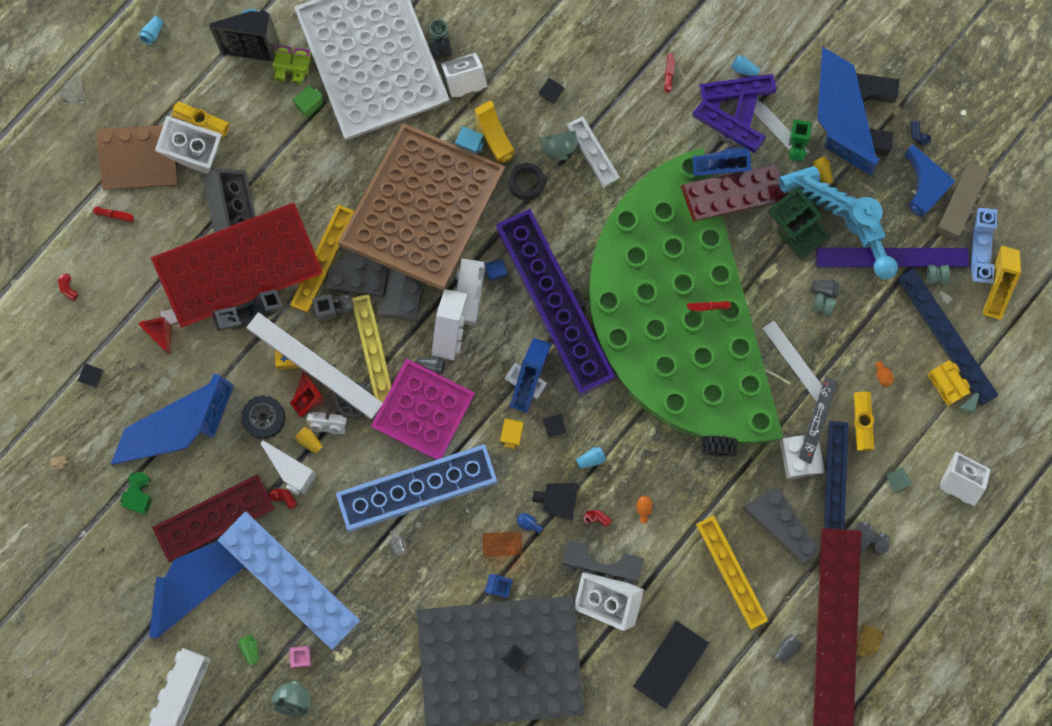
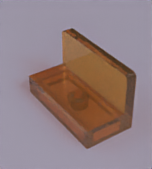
(502, 544)

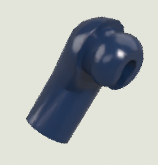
(917, 135)

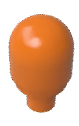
(884, 374)
(644, 508)

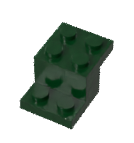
(799, 223)

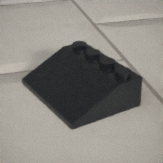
(246, 36)

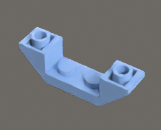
(981, 246)

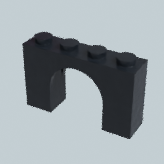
(883, 90)

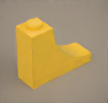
(493, 133)
(1006, 275)

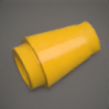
(824, 169)
(308, 440)

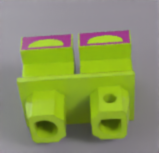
(291, 62)

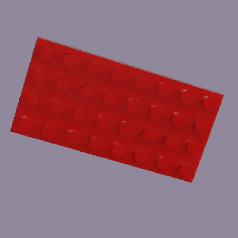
(237, 264)

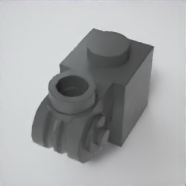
(327, 308)
(869, 536)

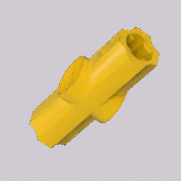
(190, 115)
(863, 408)

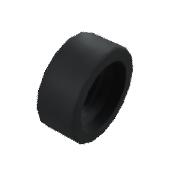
(524, 167)

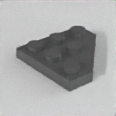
(358, 276)

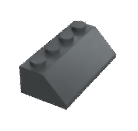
(228, 197)
(402, 297)

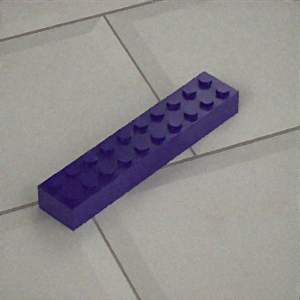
(555, 303)

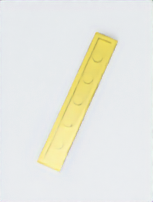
(372, 346)

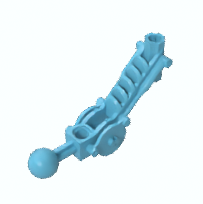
(860, 215)

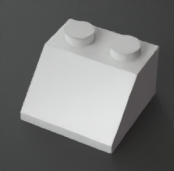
(464, 75)
(793, 465)
(965, 479)

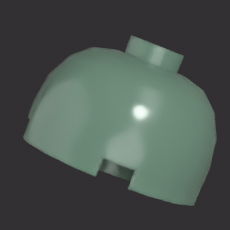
(559, 145)
(291, 699)

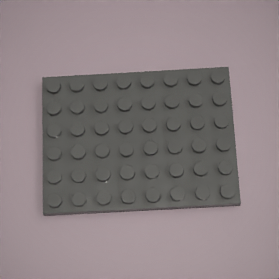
(472, 685)

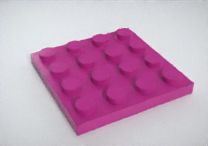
(422, 410)

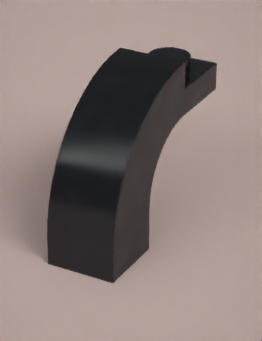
(240, 316)

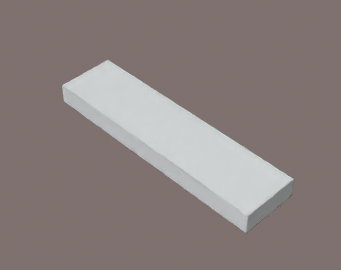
(594, 153)

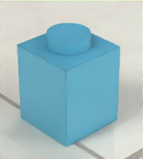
(470, 140)

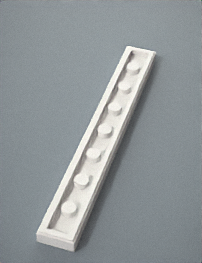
(314, 365)

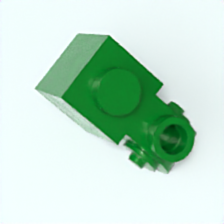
(799, 139)
(134, 498)

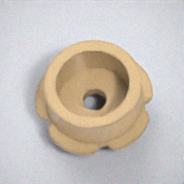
(58, 462)

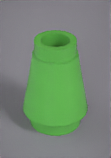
(249, 649)

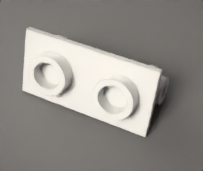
(317, 422)

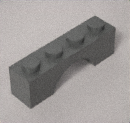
(626, 568)

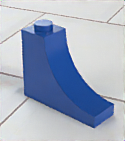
(726, 161)
(931, 181)
(530, 374)

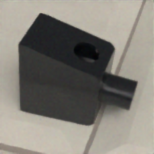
(558, 500)

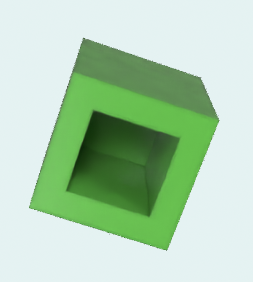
(308, 101)

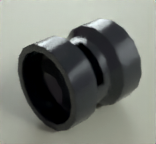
(445, 48)

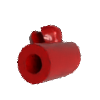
(64, 287)
(283, 495)
(596, 516)

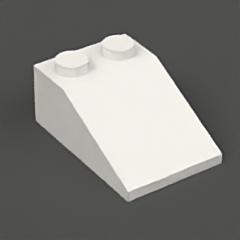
(188, 144)
(293, 473)
(609, 600)

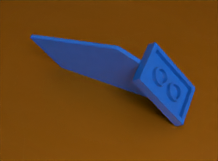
(843, 113)
(176, 424)
(189, 583)

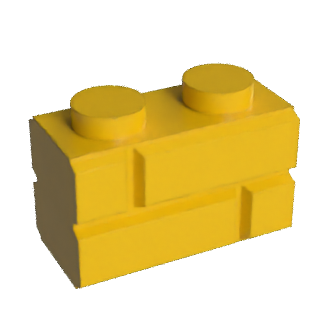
(949, 383)

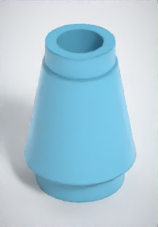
(151, 31)
(745, 66)
(591, 458)

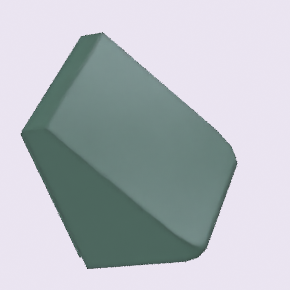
(970, 405)
(898, 479)

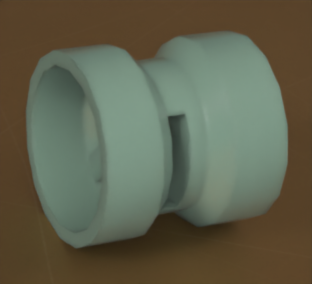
(436, 27)
(938, 274)
(823, 304)

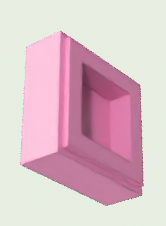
(300, 657)

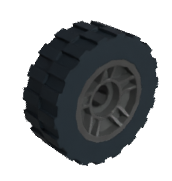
(258, 407)

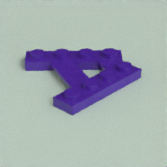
(737, 127)

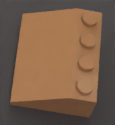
(130, 159)

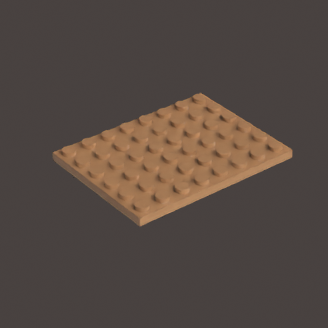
(422, 206)

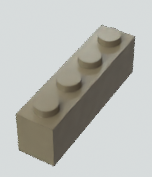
(962, 201)

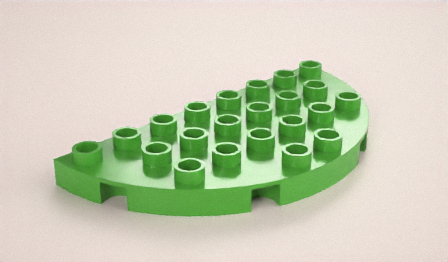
(678, 363)

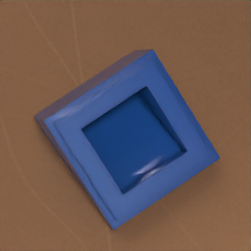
(496, 270)
(498, 585)

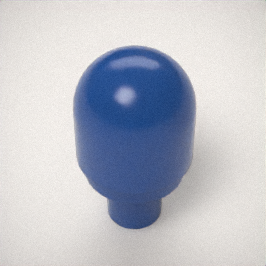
(528, 523)

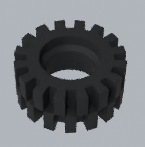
(719, 446)

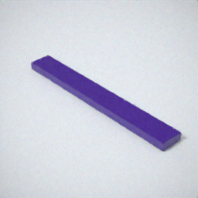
(903, 256)

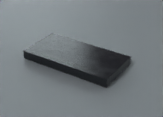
(671, 664)

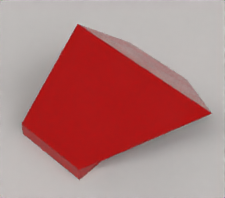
(160, 331)
(306, 396)

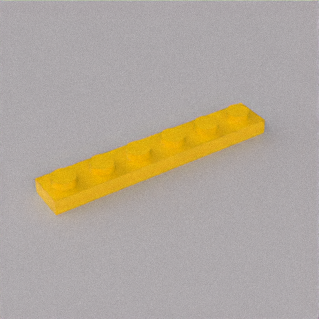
(326, 254)
(731, 572)

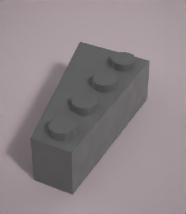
(780, 521)

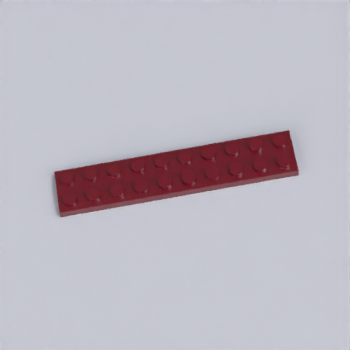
(837, 627)

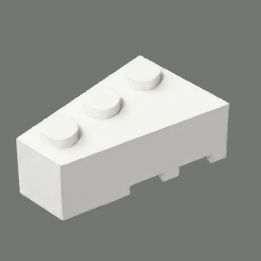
(470, 282)
(448, 325)

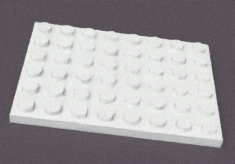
(371, 61)

